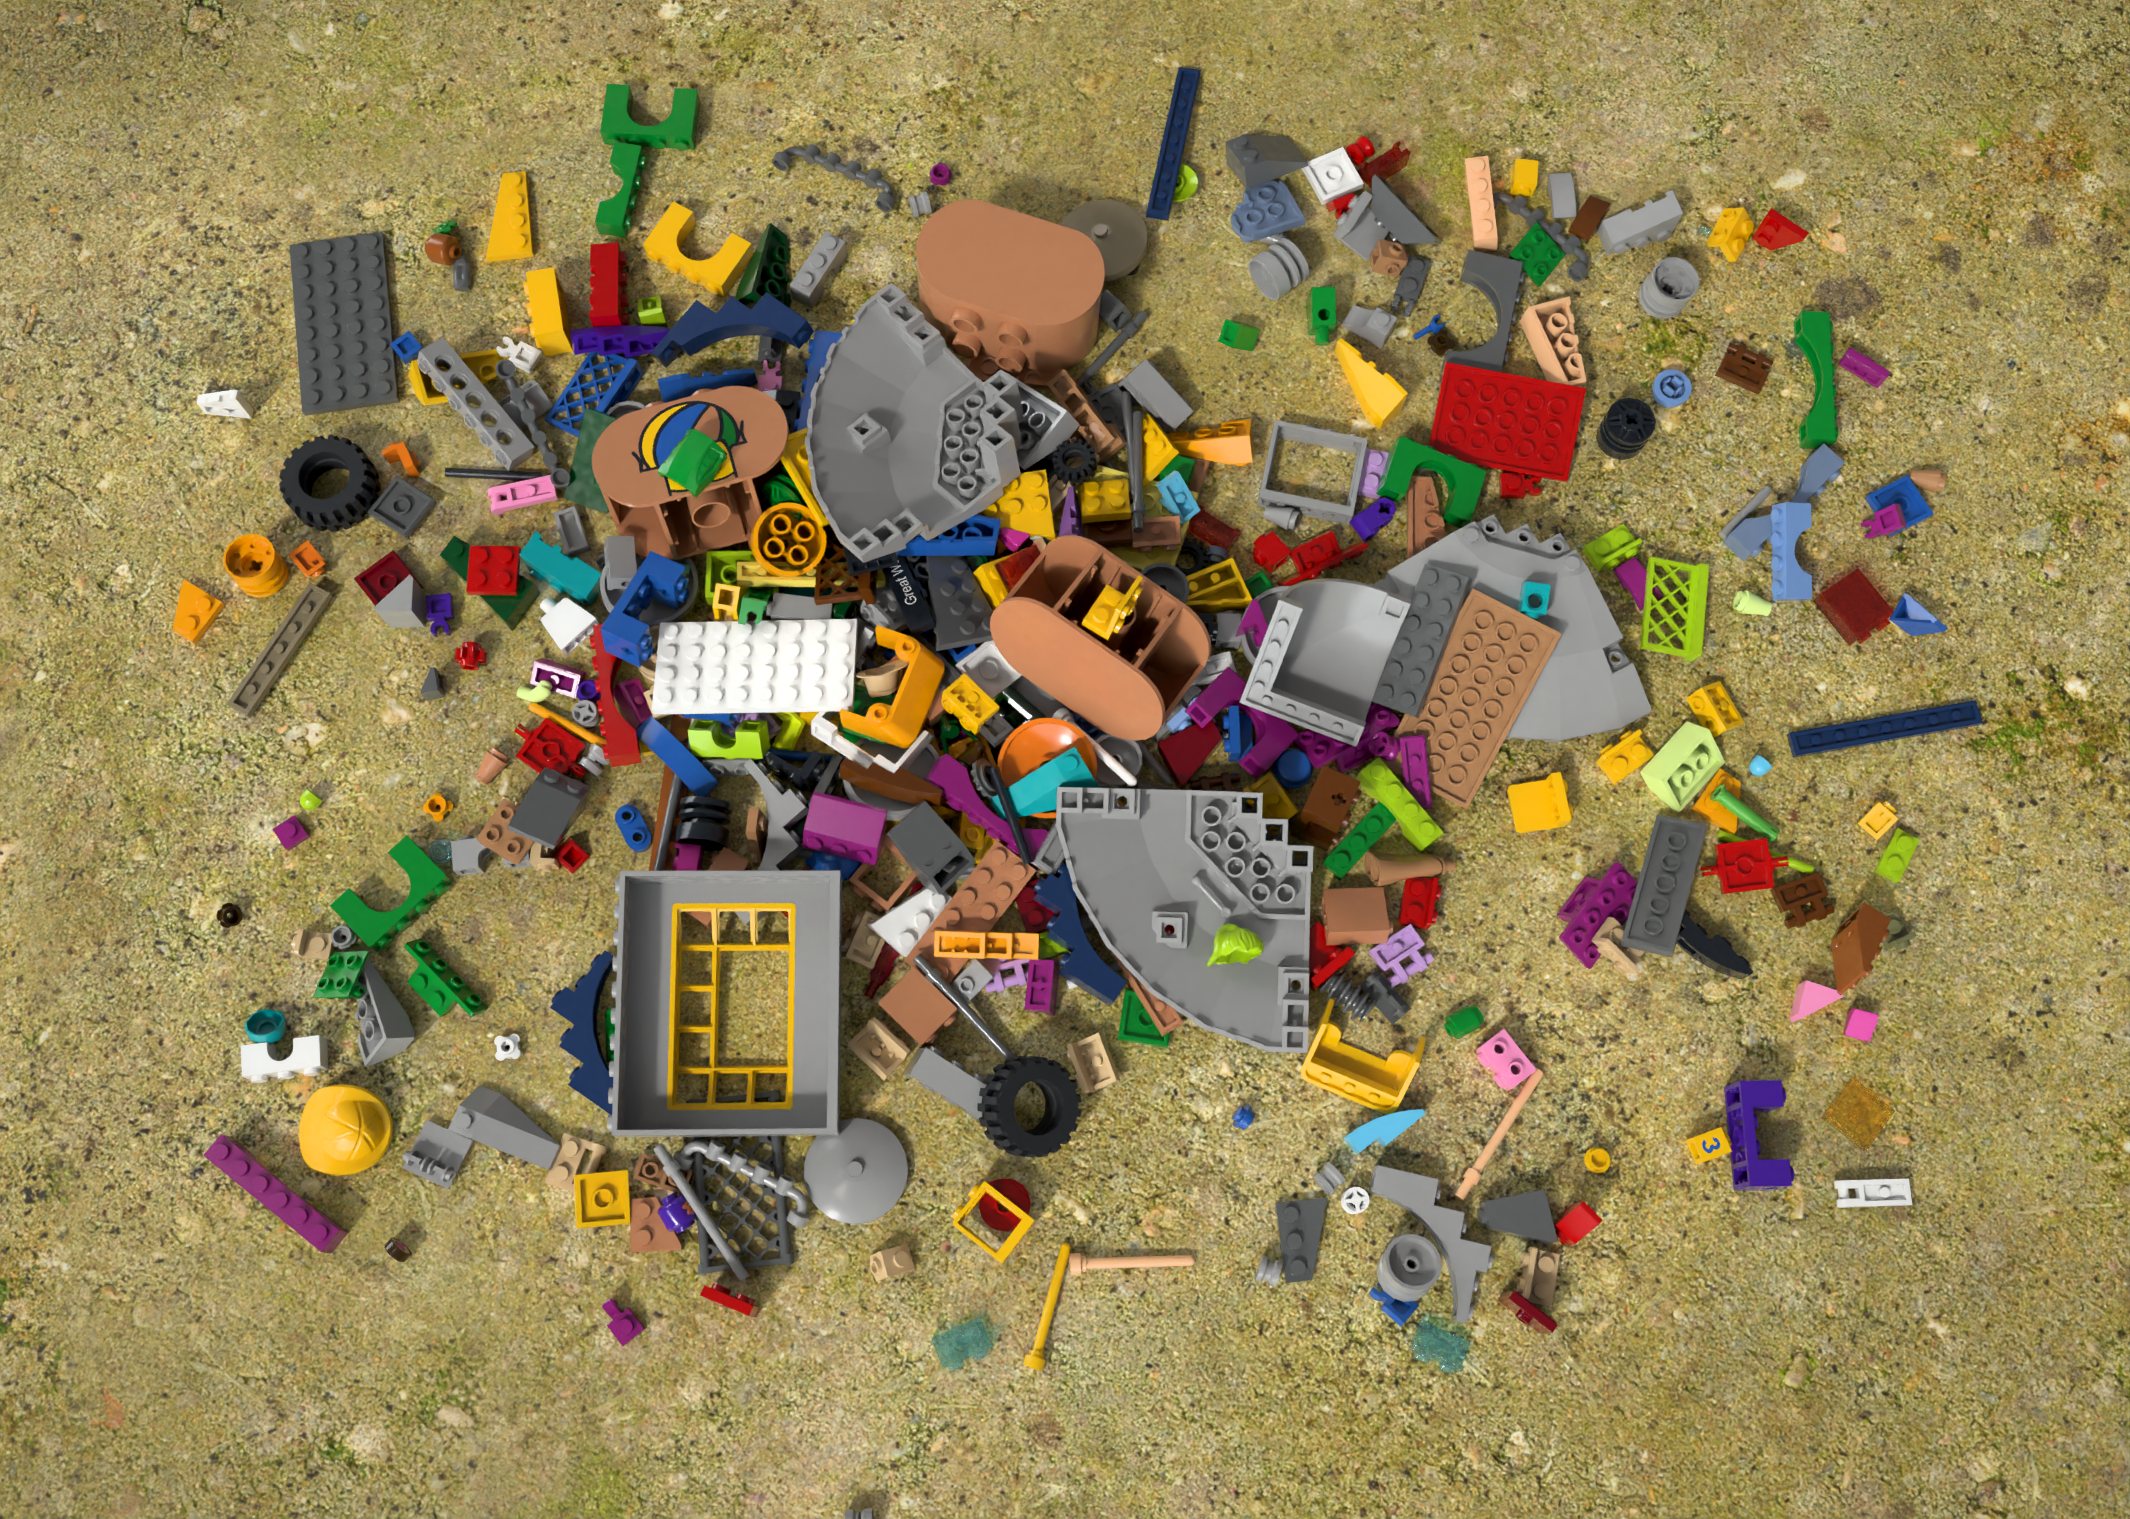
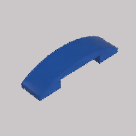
(676, 757)

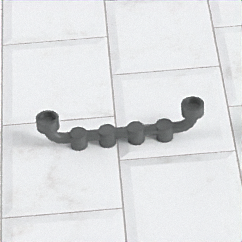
(832, 163)
(1570, 246)
(506, 371)

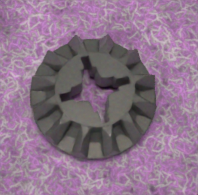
(982, 777)

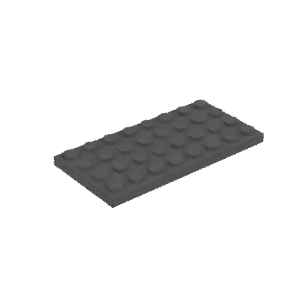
(343, 324)

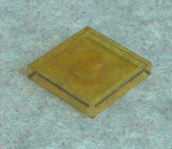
(1858, 1114)

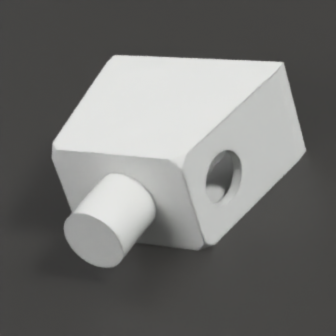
(567, 623)

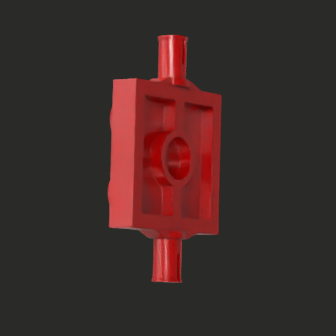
(550, 748)
(1744, 866)

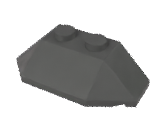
(1399, 216)

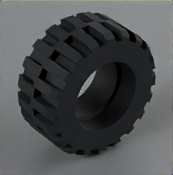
(314, 460)
(1059, 1113)

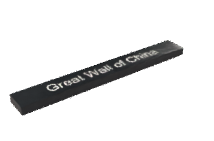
(908, 597)

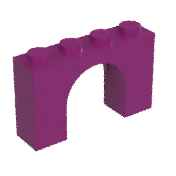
(1272, 733)

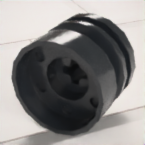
(1619, 438)
(704, 822)

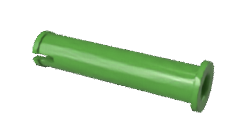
(1744, 813)

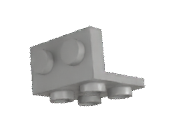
(1358, 228)

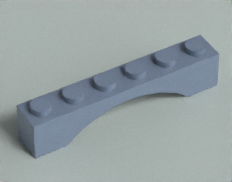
(1814, 473)

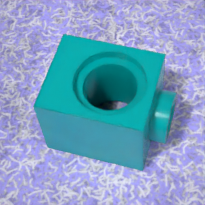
(1539, 590)

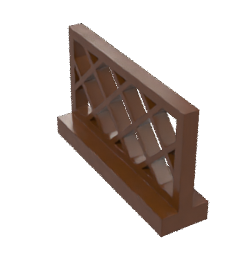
(866, 581)

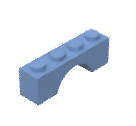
(1789, 579)

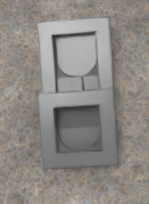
(1562, 196)

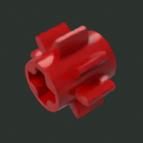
(470, 656)

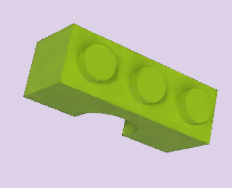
(710, 741)

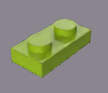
(1896, 855)

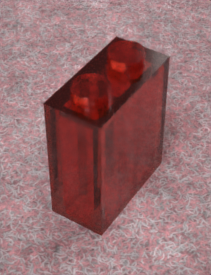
(1854, 608)

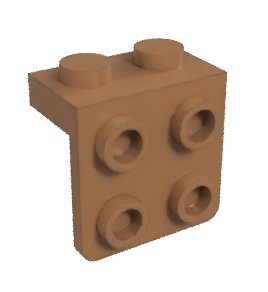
(500, 839)

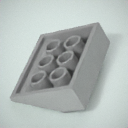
(1043, 426)

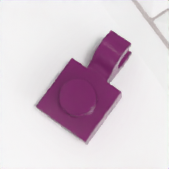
(624, 1324)

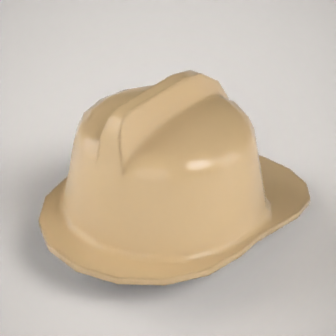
(884, 679)

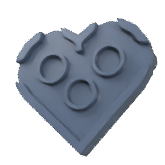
(1266, 212)

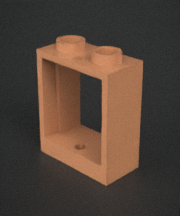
(877, 902)

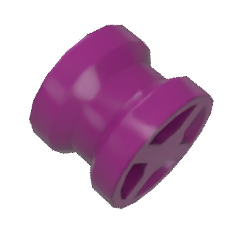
(1384, 746)

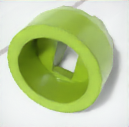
(309, 800)

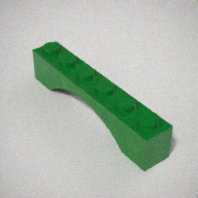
(1813, 337)

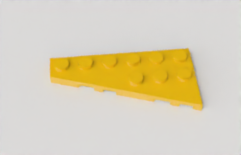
(1025, 506)

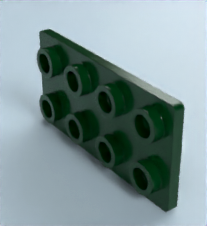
(583, 486)

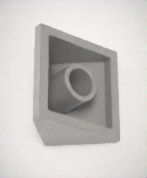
(403, 605)

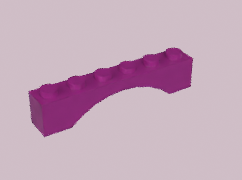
(957, 789)
(275, 1195)

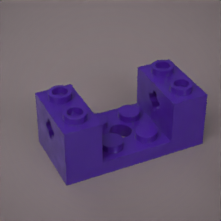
(1742, 1102)

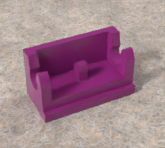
(1042, 986)

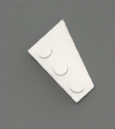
(909, 921)

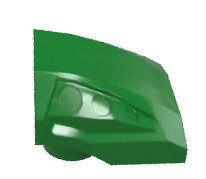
(693, 462)

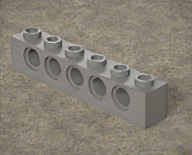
(442, 355)

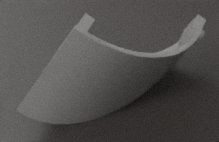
(1325, 655)

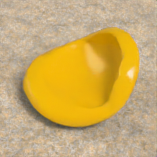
(344, 1129)

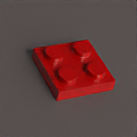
(493, 570)
(722, 1296)

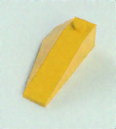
(1376, 393)

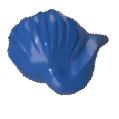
(827, 862)

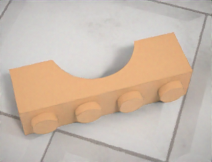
(1481, 204)

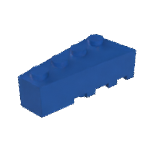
(971, 537)

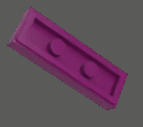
(1416, 769)

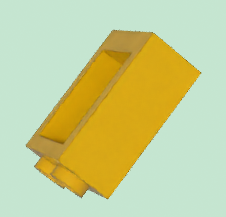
(1015, 1237)

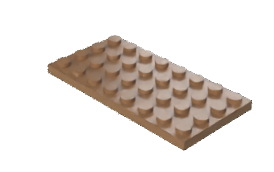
(1477, 694)

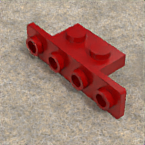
(1318, 555)

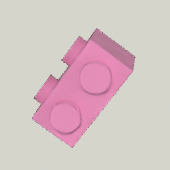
(1505, 1060)

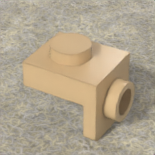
(891, 1262)

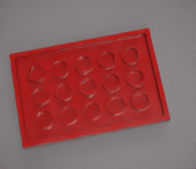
(1507, 421)

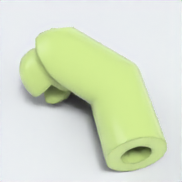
(537, 694)

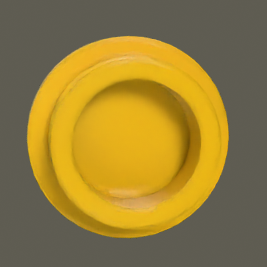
(1597, 1160)

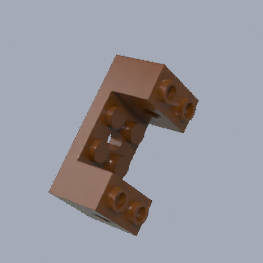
(1327, 808)

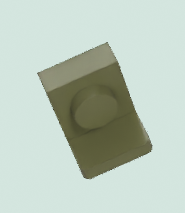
(1898, 935)

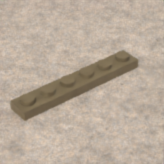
(279, 650)

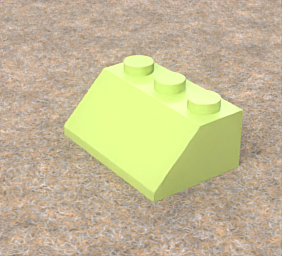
(1683, 766)

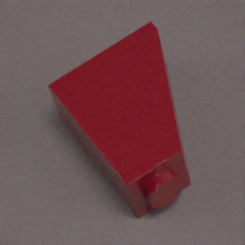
(1189, 751)

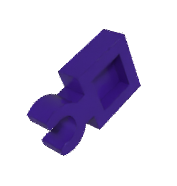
(439, 610)

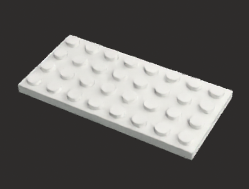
(755, 667)

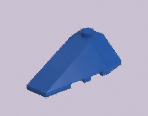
(683, 385)

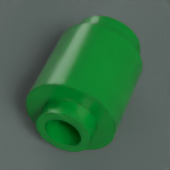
(1463, 1021)

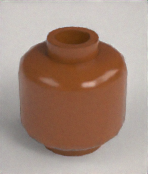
(443, 249)

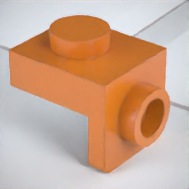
(401, 452)
(308, 560)

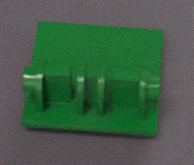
(1537, 253)
(342, 975)

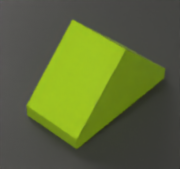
(652, 311)

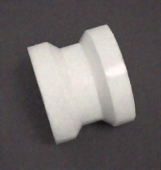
(1359, 1199)

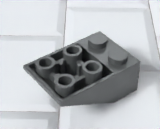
(931, 848)

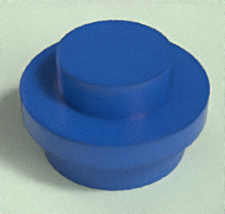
(1243, 1117)

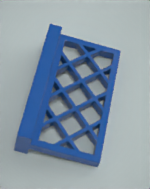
(621, 387)

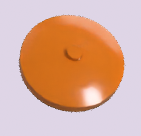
(1039, 743)

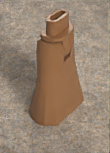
(1392, 868)

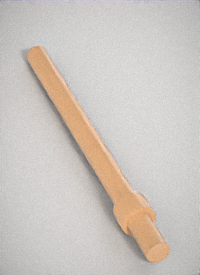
(1473, 1174)

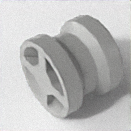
(920, 204)
(584, 709)
(1329, 1178)
(1268, 1270)

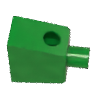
(1321, 314)

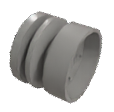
(1278, 269)
(1668, 288)

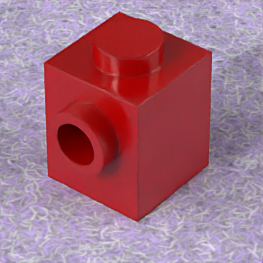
(1270, 552)

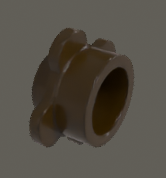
(1438, 348)

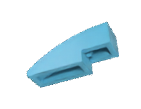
(1382, 1129)

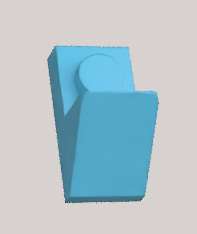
(1177, 497)

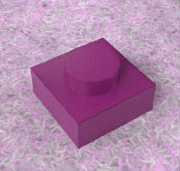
(291, 833)

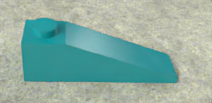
(1039, 789)

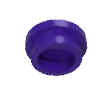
(587, 691)

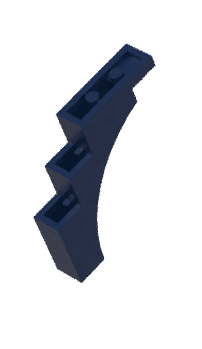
(703, 327)

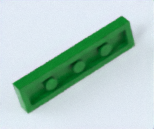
(1359, 841)

